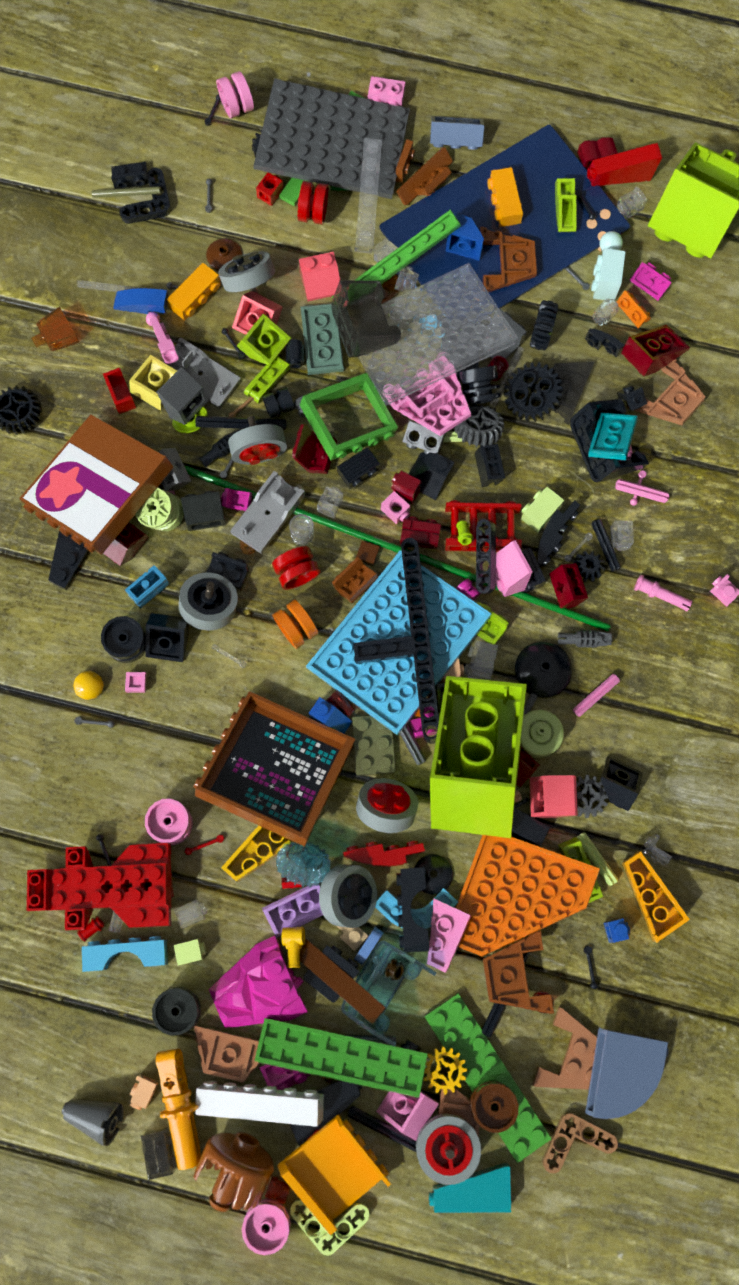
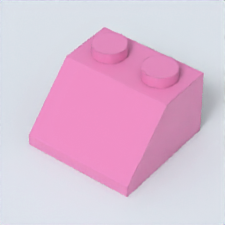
(511, 570)
(407, 1112)

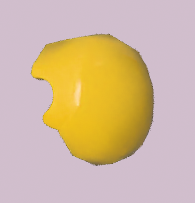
(88, 685)

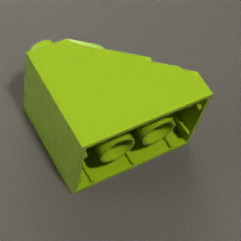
(477, 756)

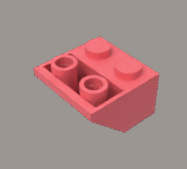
(553, 796)

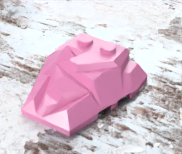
(436, 405)

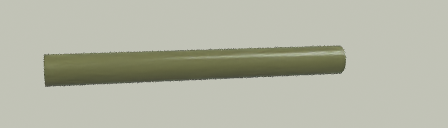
(126, 192)

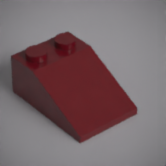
(653, 349)

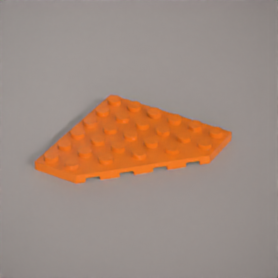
(519, 891)

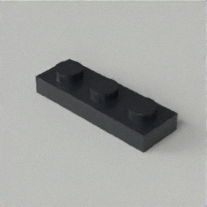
(383, 649)

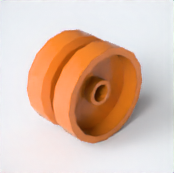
(293, 625)

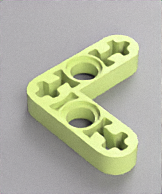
(318, 1237)

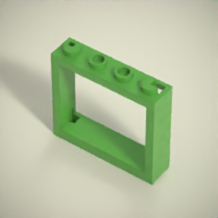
(340, 390)

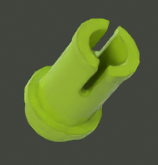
(465, 536)

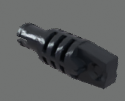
(218, 450)

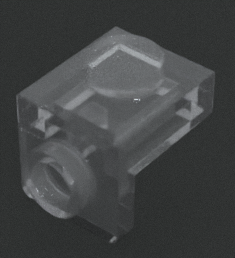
(406, 280)
(657, 855)

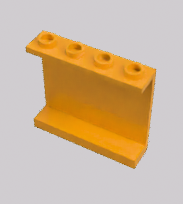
(332, 1171)

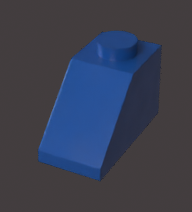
(329, 715)

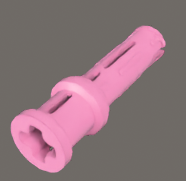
(654, 589)

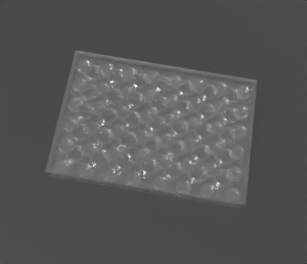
(442, 332)

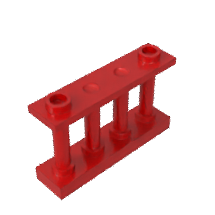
(455, 507)

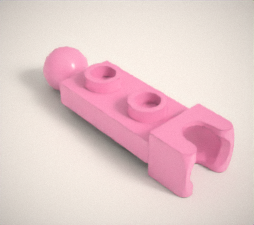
(165, 343)

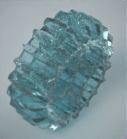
(303, 864)

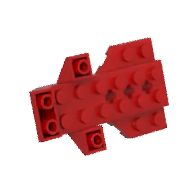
(84, 887)

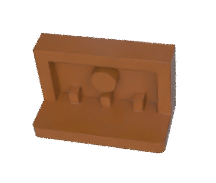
(403, 165)
(354, 580)

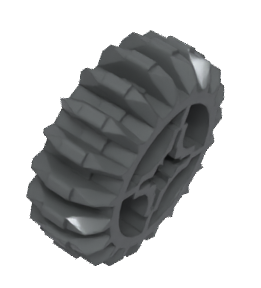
(482, 427)

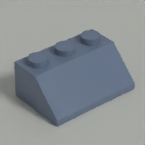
(456, 132)

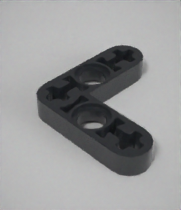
(157, 202)

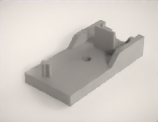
(216, 379)
(275, 496)

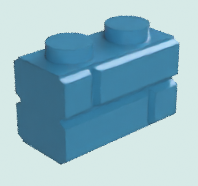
(147, 586)

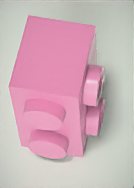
(386, 91)

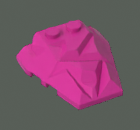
(257, 989)

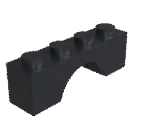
(414, 937)

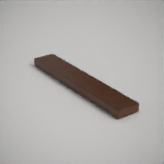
(340, 982)

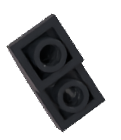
(598, 338)

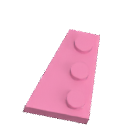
(446, 933)

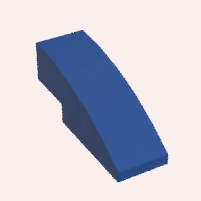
(141, 300)

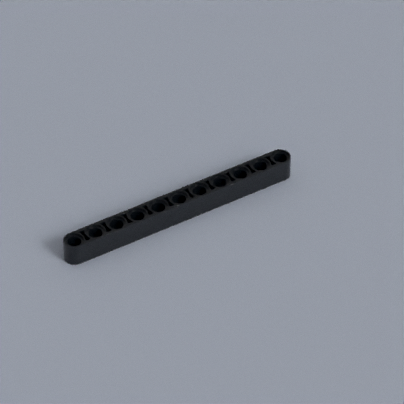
(420, 629)

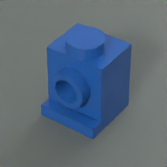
(617, 930)

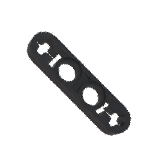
(482, 556)

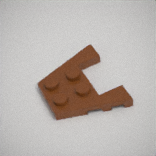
(516, 259)
(507, 976)

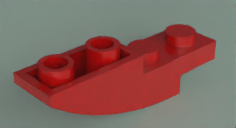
(375, 855)

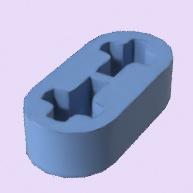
(368, 945)

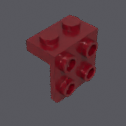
(310, 452)

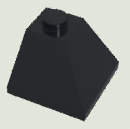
(433, 472)
(620, 783)

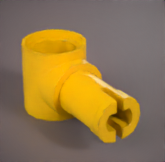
(293, 939)

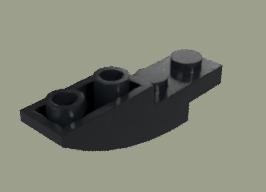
(552, 535)

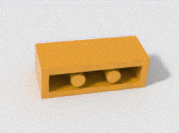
(505, 197)
(194, 291)

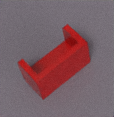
(119, 390)

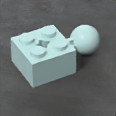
(609, 267)

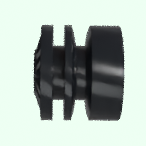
(480, 384)

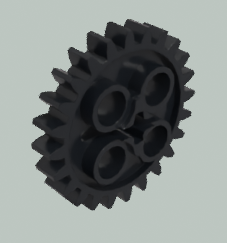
(519, 386)

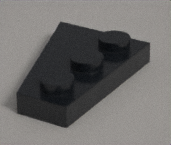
(66, 561)

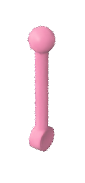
(641, 475)

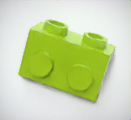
(494, 627)

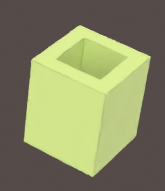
(190, 951)

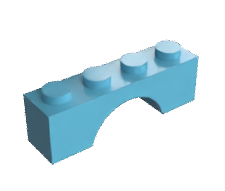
(151, 952)

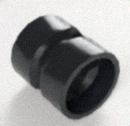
(278, 402)

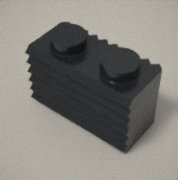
(358, 468)

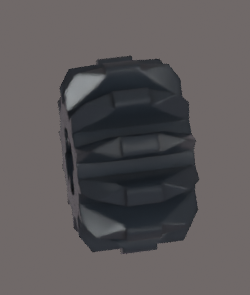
(594, 571)

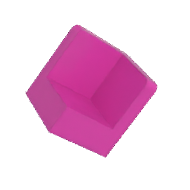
(417, 727)

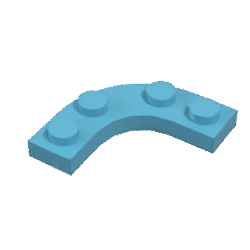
(389, 908)

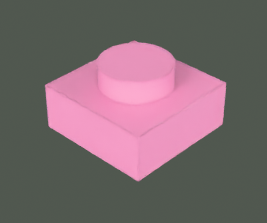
(135, 682)

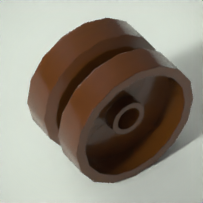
(480, 1105)

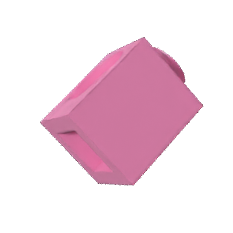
(392, 501)

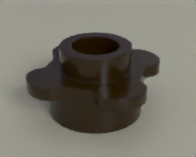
(394, 970)

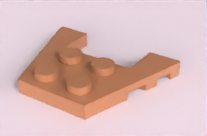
(678, 400)
(578, 1060)

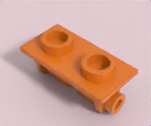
(631, 308)

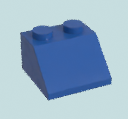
(466, 239)

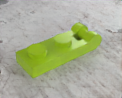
(266, 379)

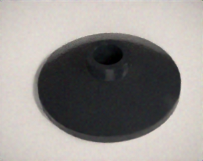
(443, 869)

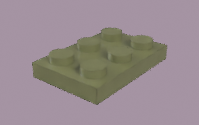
(372, 747)

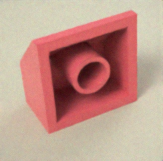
(319, 275)
(251, 309)

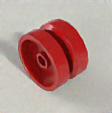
(312, 202)
(296, 567)

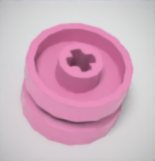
(235, 94)
(180, 824)
(264, 1240)

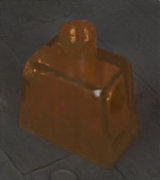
(55, 331)

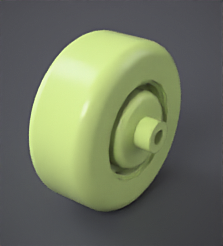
(541, 733)

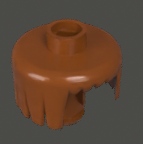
(243, 1171)

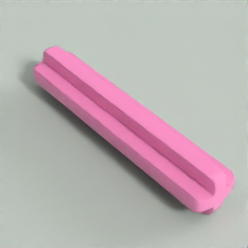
(642, 490)
(596, 695)

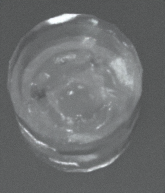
(301, 529)

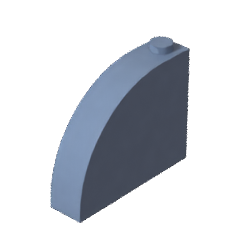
(624, 1073)

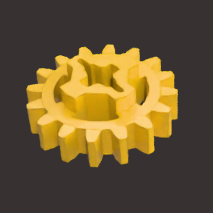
(457, 1064)

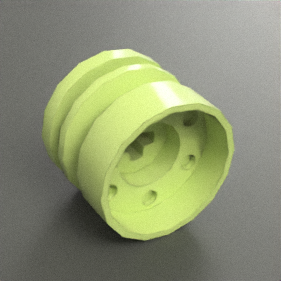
(167, 513)

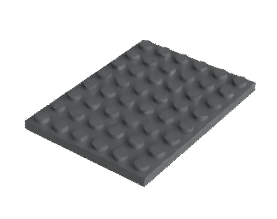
(322, 134)

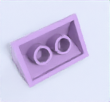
(294, 909)

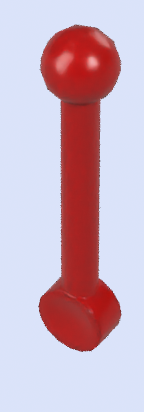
(188, 851)

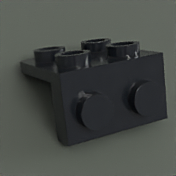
(347, 966)

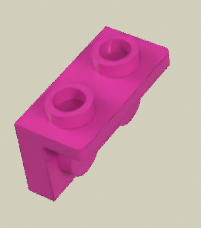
(651, 281)
(282, 1077)

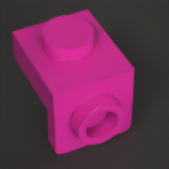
(236, 499)

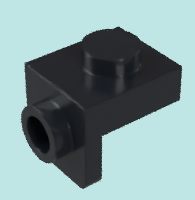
(633, 395)

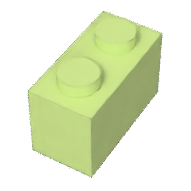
(542, 509)

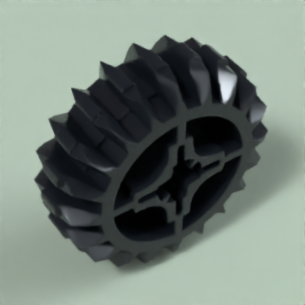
(544, 325)
(8, 409)

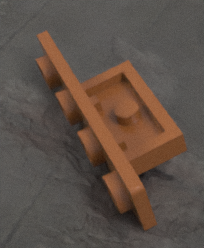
(427, 177)

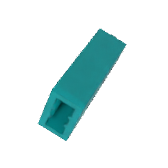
(481, 1193)

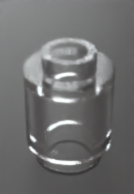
(605, 312)

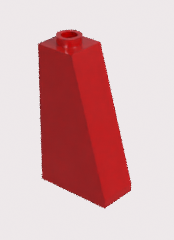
(625, 167)

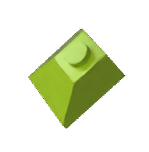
(263, 341)

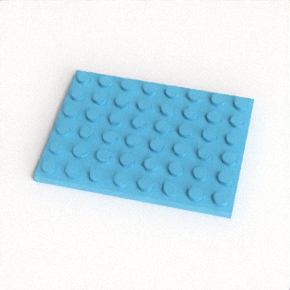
(389, 687)

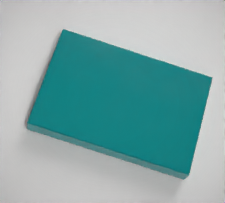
(613, 436)

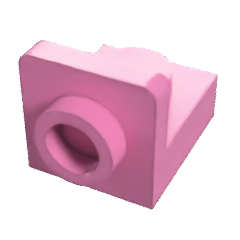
(724, 590)

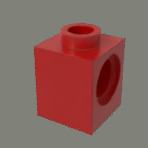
(268, 194)

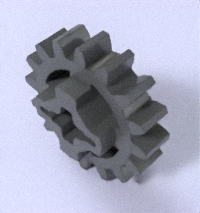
(595, 796)

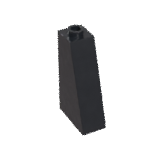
(337, 1098)

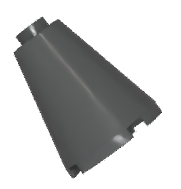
(94, 1118)

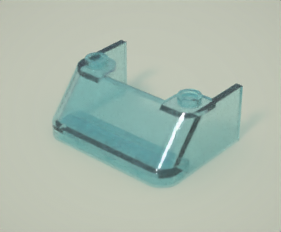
(383, 989)

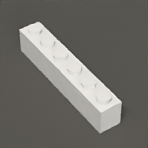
(260, 1104)

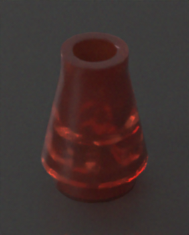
(341, 703)

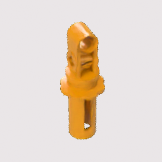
(178, 1108)

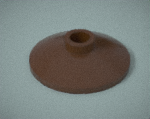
(216, 258)

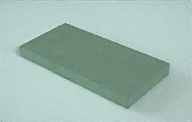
(321, 340)

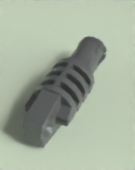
(586, 638)

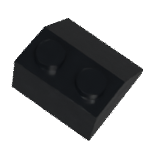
(166, 637)

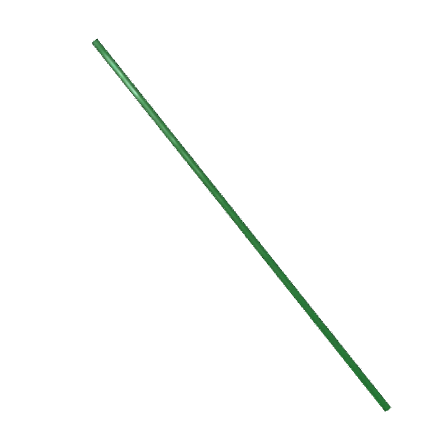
(396, 548)

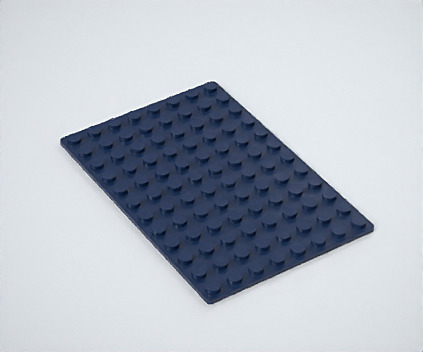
(536, 167)

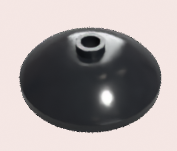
(539, 680)

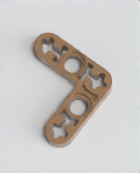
(575, 1131)

